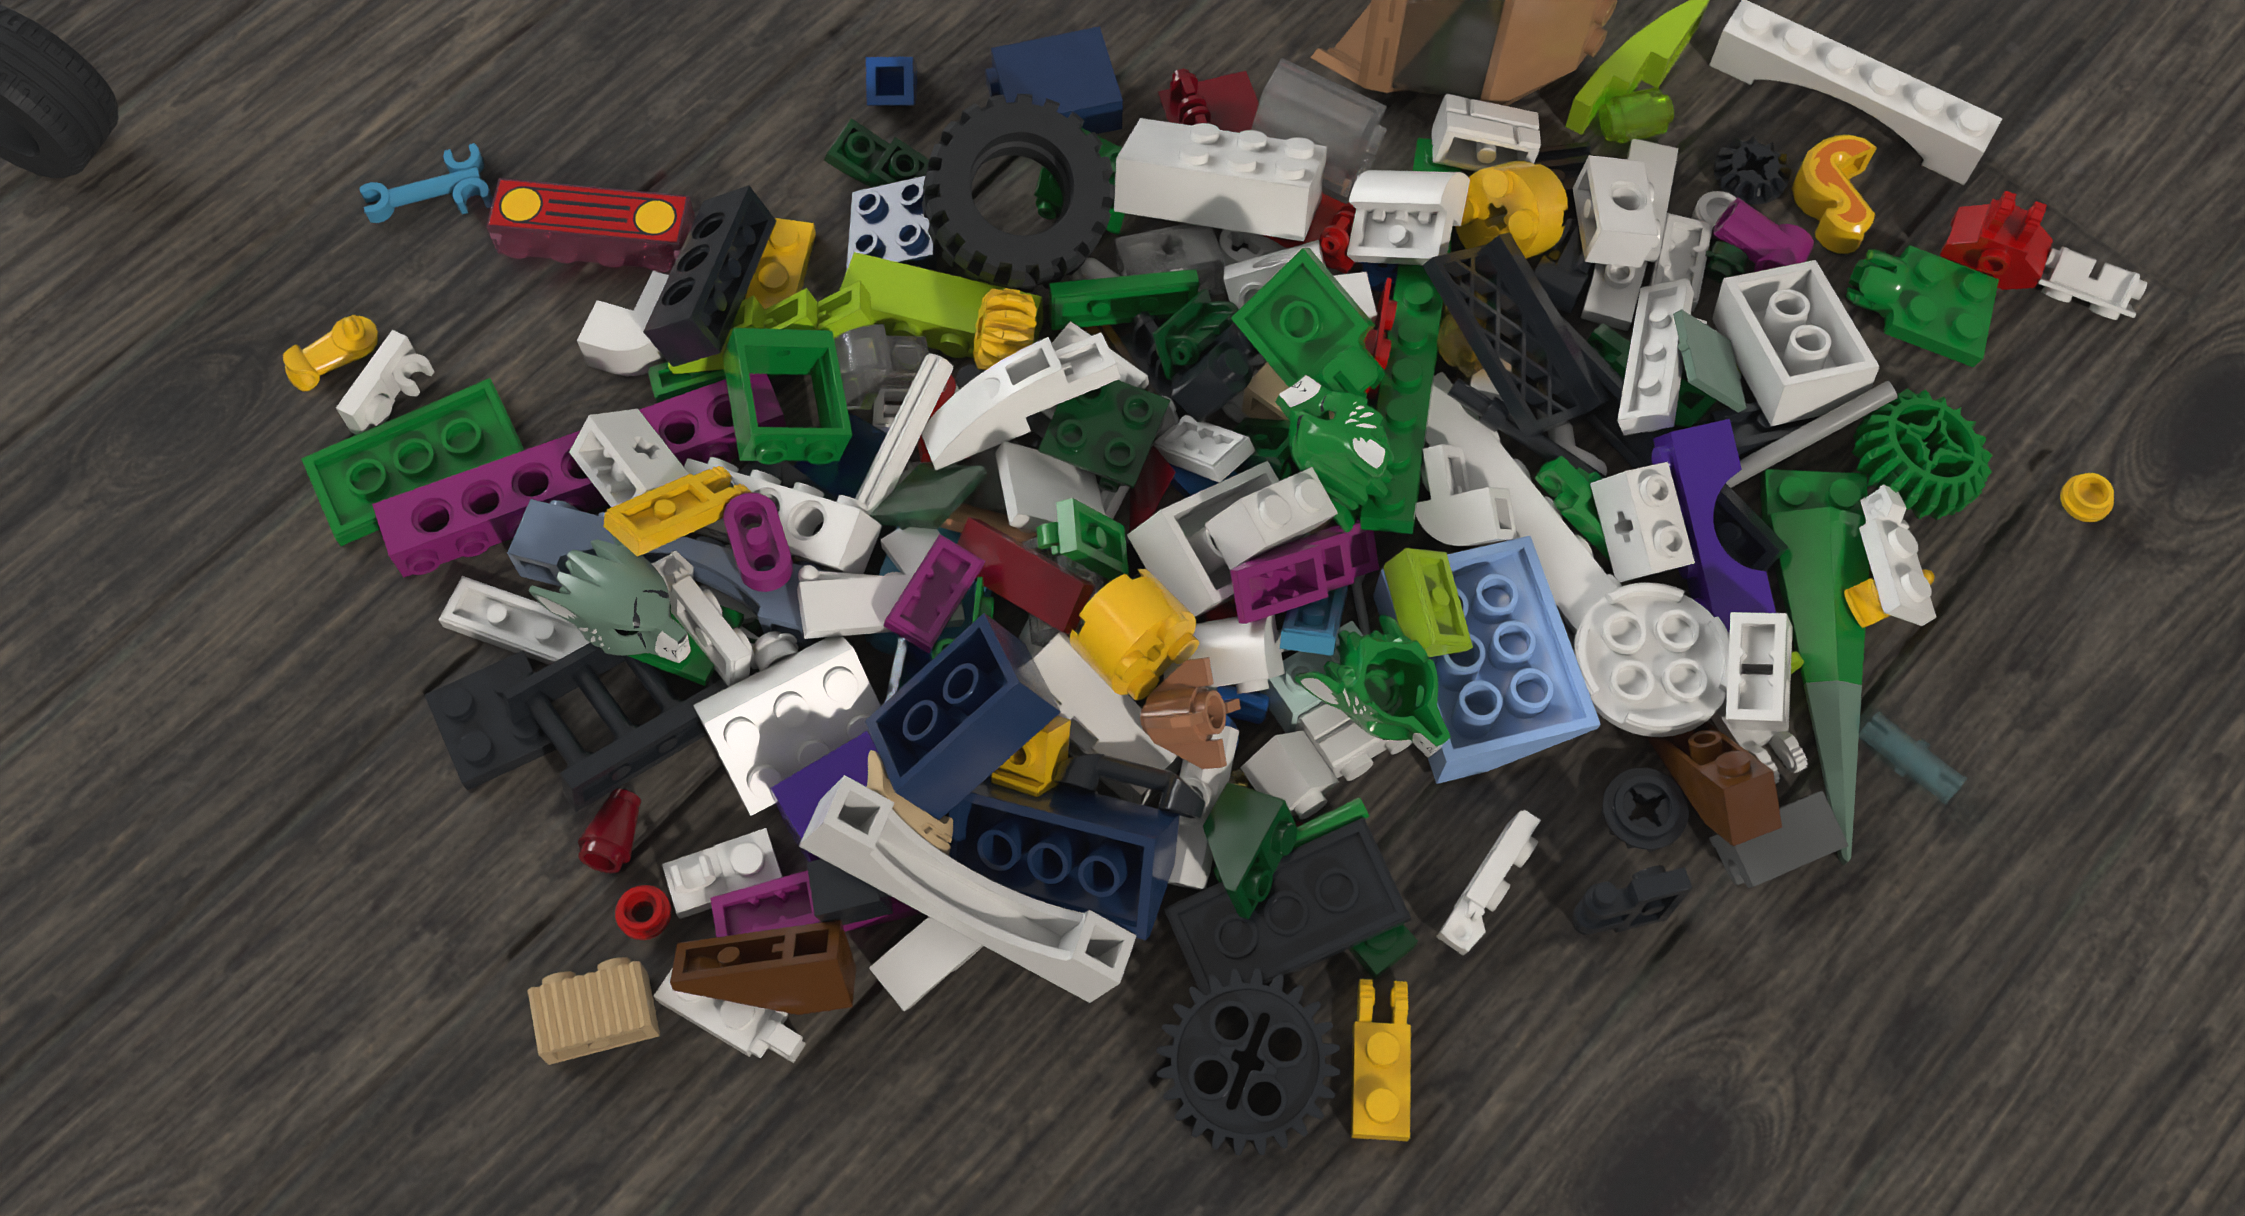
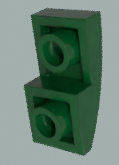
(872, 159)

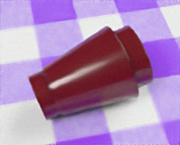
(611, 833)

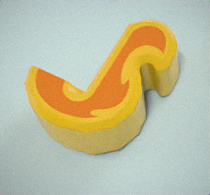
(1827, 194)

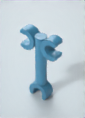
(461, 182)

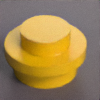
(2087, 497)

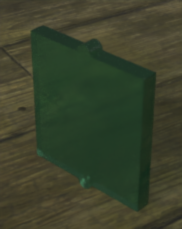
(928, 496)

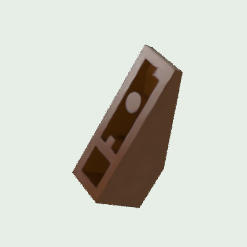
(773, 969)

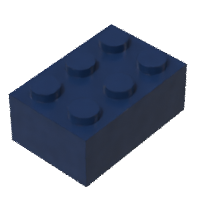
(961, 717)

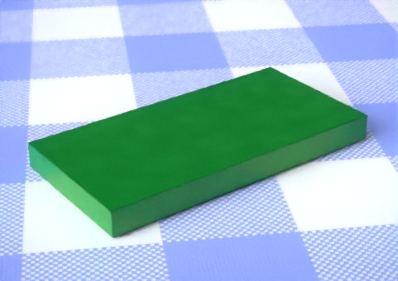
(408, 454)

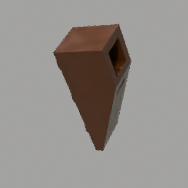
(1722, 782)

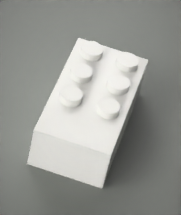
(1220, 178)

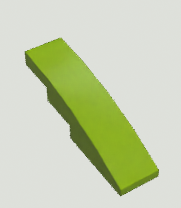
(1643, 58)
(801, 311)

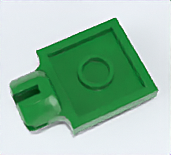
(1927, 301)
(1311, 328)

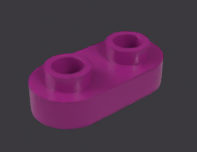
(759, 545)

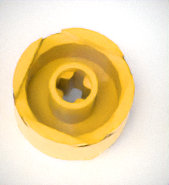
(1517, 200)
(1134, 633)

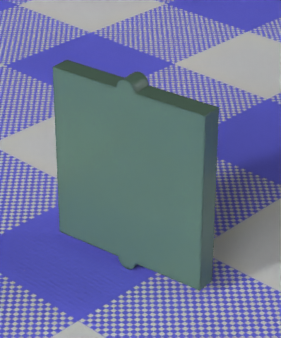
(1709, 361)

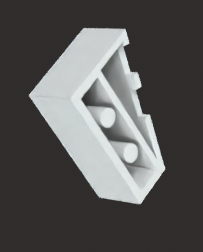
(1100, 717)

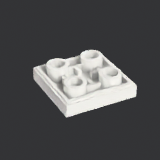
(1035, 484)

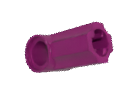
(1761, 238)

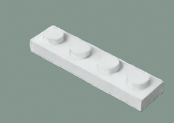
(1654, 359)

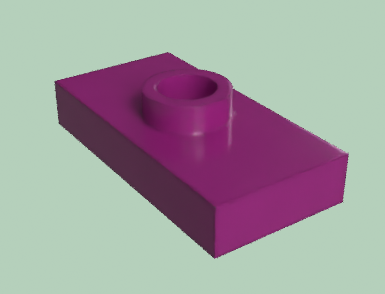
(934, 593)

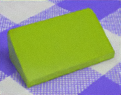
(1427, 601)

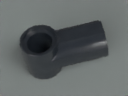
(1565, 270)

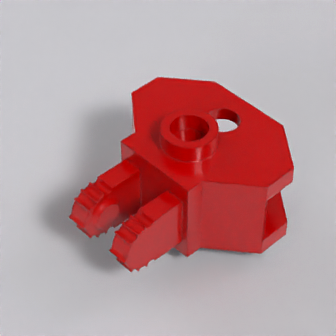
(2000, 241)

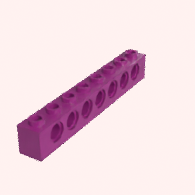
(509, 481)

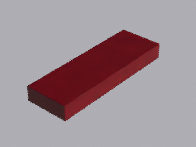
(1026, 576)

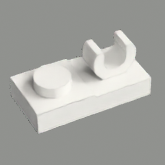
(374, 391)
(720, 870)

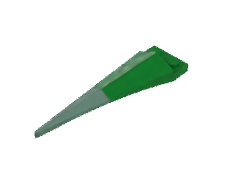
(1826, 555)

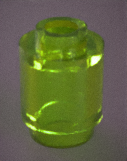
(1636, 115)

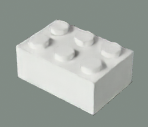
(1793, 341)
(1181, 550)
(788, 717)

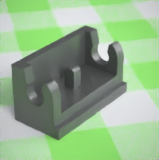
(1806, 835)

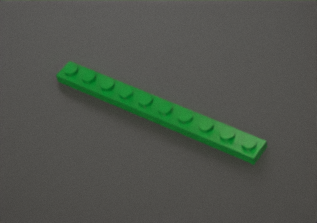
(1408, 382)

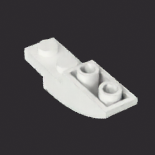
(1000, 399)

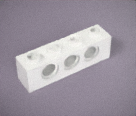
(839, 546)

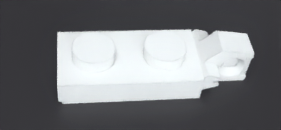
(1894, 558)
(703, 620)
(1487, 886)
(739, 1025)

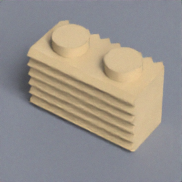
(593, 1010)

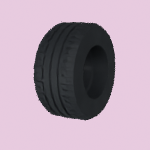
(50, 101)

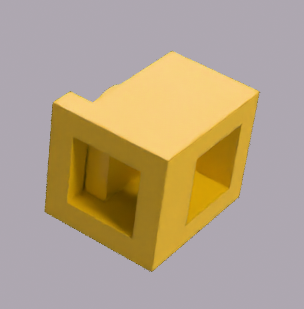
(1036, 762)

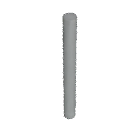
(1814, 431)

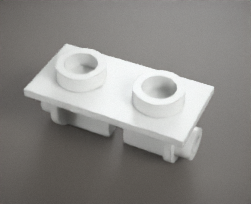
(2107, 293)

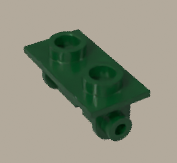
(1191, 331)

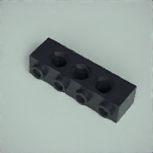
(710, 277)

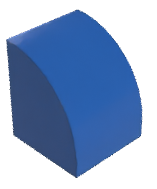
(891, 81)

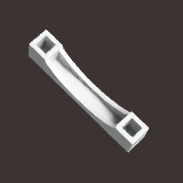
(1935, 123)
(870, 841)

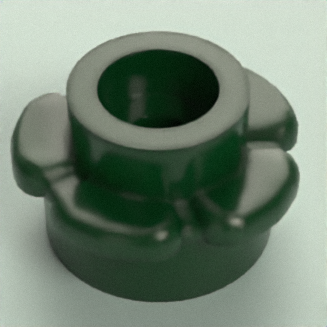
(1724, 261)

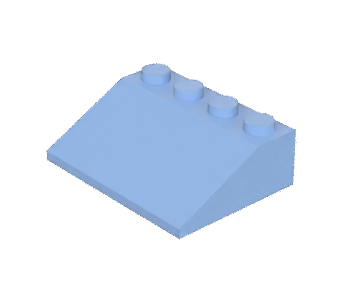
(1521, 677)

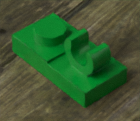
(1086, 538)

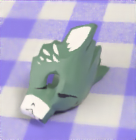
(618, 594)

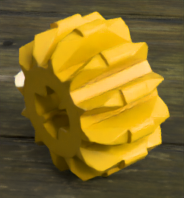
(1003, 326)

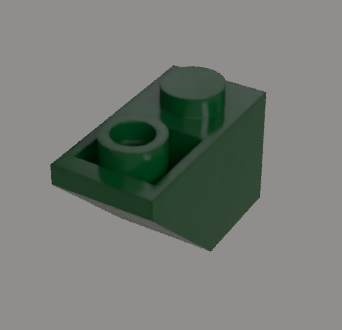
(1248, 840)

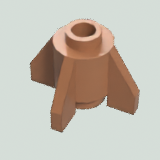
(1186, 715)

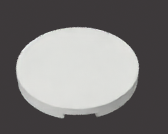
(1653, 659)

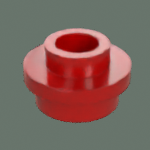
(637, 898)

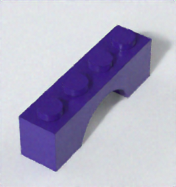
(1700, 466)

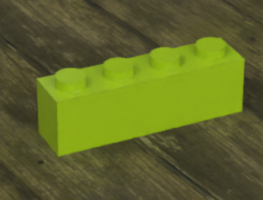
(925, 303)

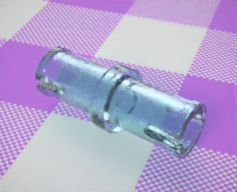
(1912, 757)

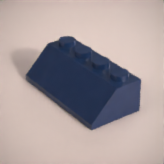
(1070, 849)

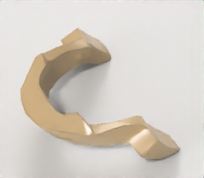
(932, 830)

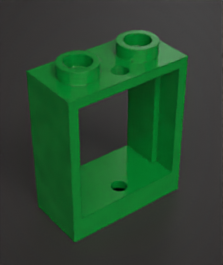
(787, 353)

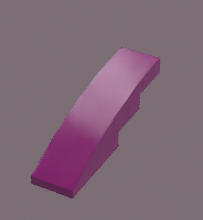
(1302, 571)
(781, 905)

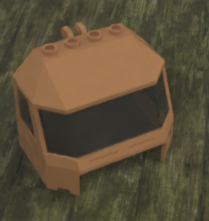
(1468, 46)

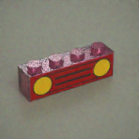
(589, 224)

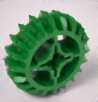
(1923, 454)

